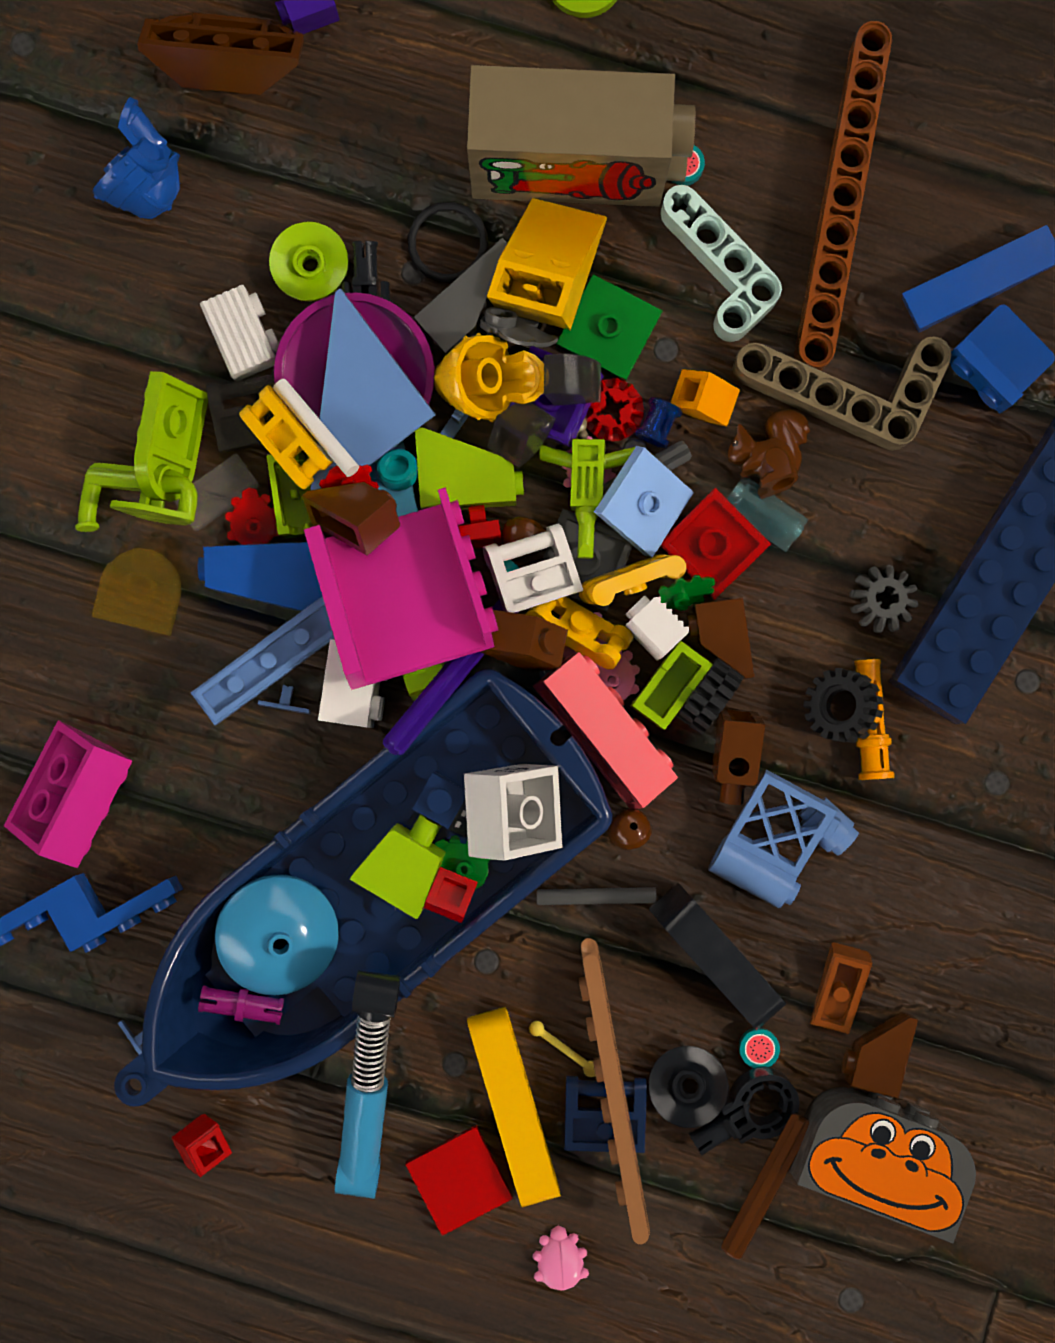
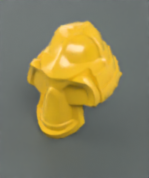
(485, 379)

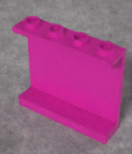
(405, 600)

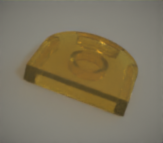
(139, 591)

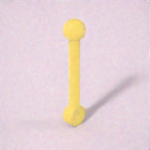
(536, 1028)

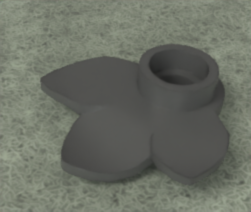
(515, 329)

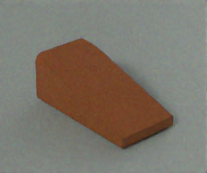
(841, 987)

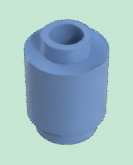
(843, 835)

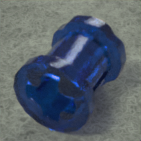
(658, 422)

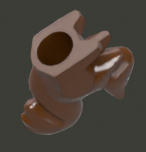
(775, 458)

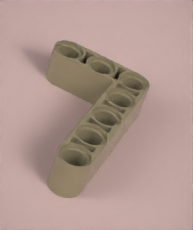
(845, 395)

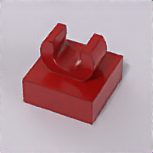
(480, 530)
(450, 894)

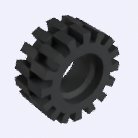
(710, 696)
(822, 698)

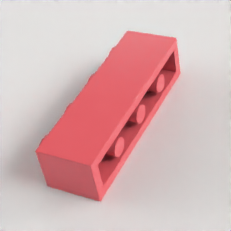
(606, 731)

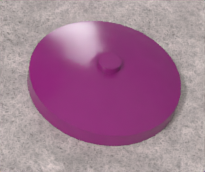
(305, 345)

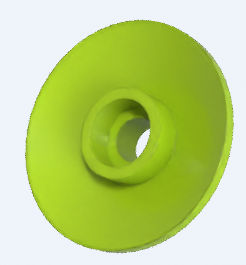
(300, 244)

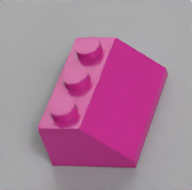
(67, 795)

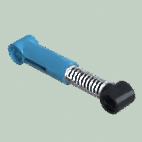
(366, 1088)

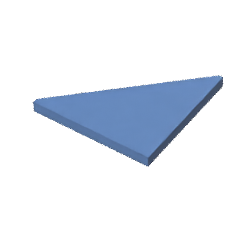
(365, 391)

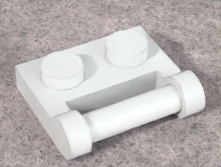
(537, 582)

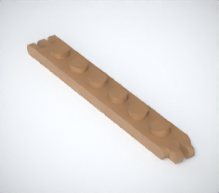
(615, 1106)

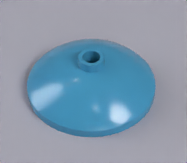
(269, 911)

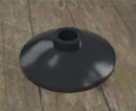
(670, 1095)

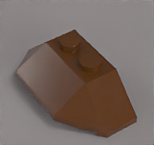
(221, 51)

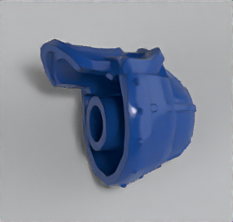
(142, 176)

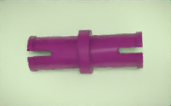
(241, 1005)

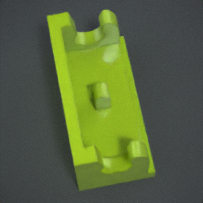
(288, 501)

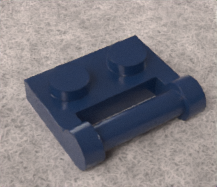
(586, 1126)

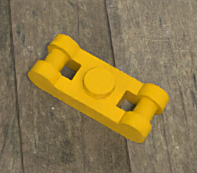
(285, 437)
(631, 578)
(584, 629)

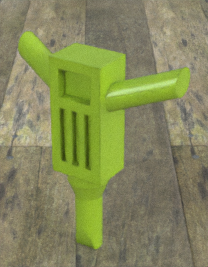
(587, 482)

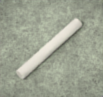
(316, 427)

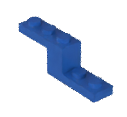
(81, 915)

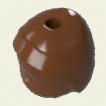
(521, 528)
(623, 836)

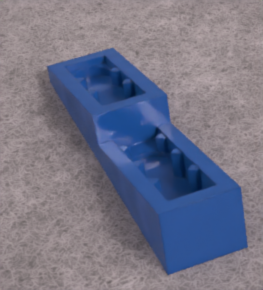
(980, 278)

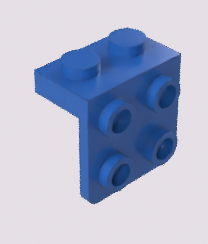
(1001, 358)

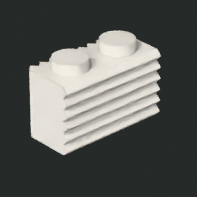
(240, 332)
(655, 626)

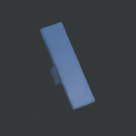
(454, 424)
(285, 702)
(135, 1041)

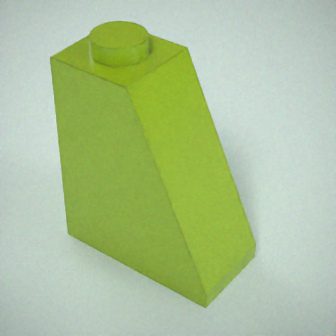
(466, 472)

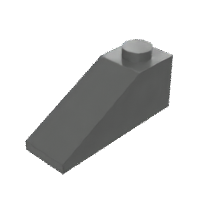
(461, 305)

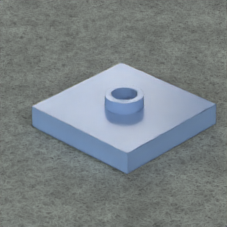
(644, 501)

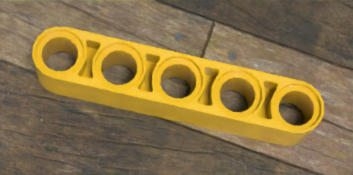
(513, 1107)

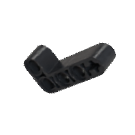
(717, 956)

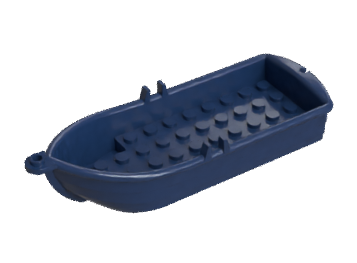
(479, 728)

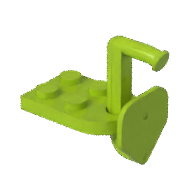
(162, 459)

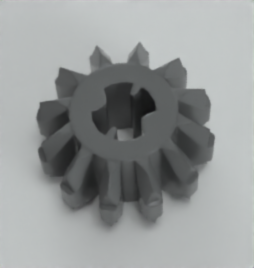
(877, 584)

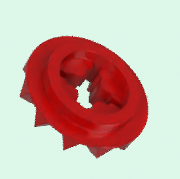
(630, 416)

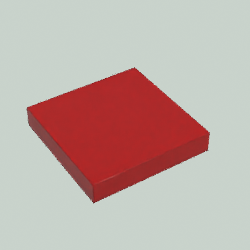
(716, 541)
(459, 1180)

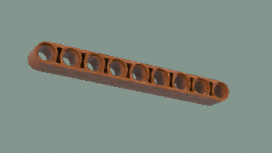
(845, 179)

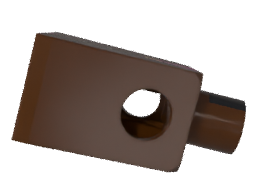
(737, 736)

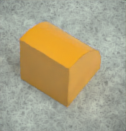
(705, 396)

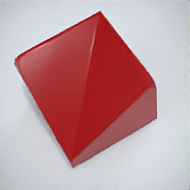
(201, 1145)

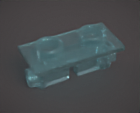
(769, 515)

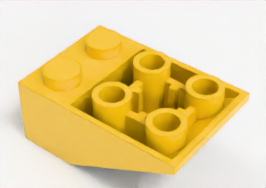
(547, 263)

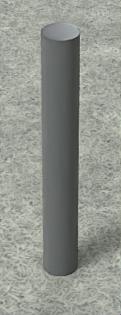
(596, 896)

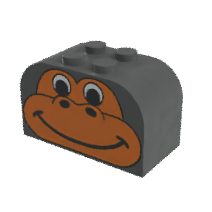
(886, 1160)

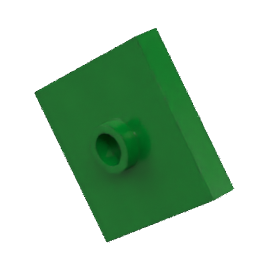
(610, 327)

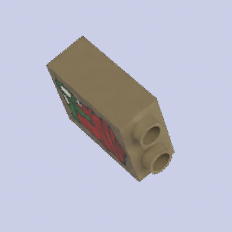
(576, 135)

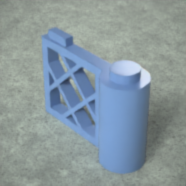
(764, 870)

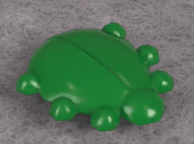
(686, 592)
(458, 860)

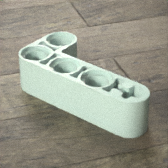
(713, 256)

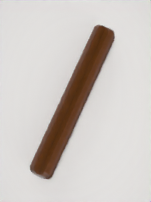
(765, 1187)

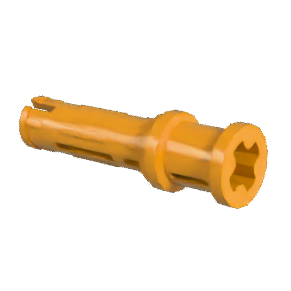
(875, 746)

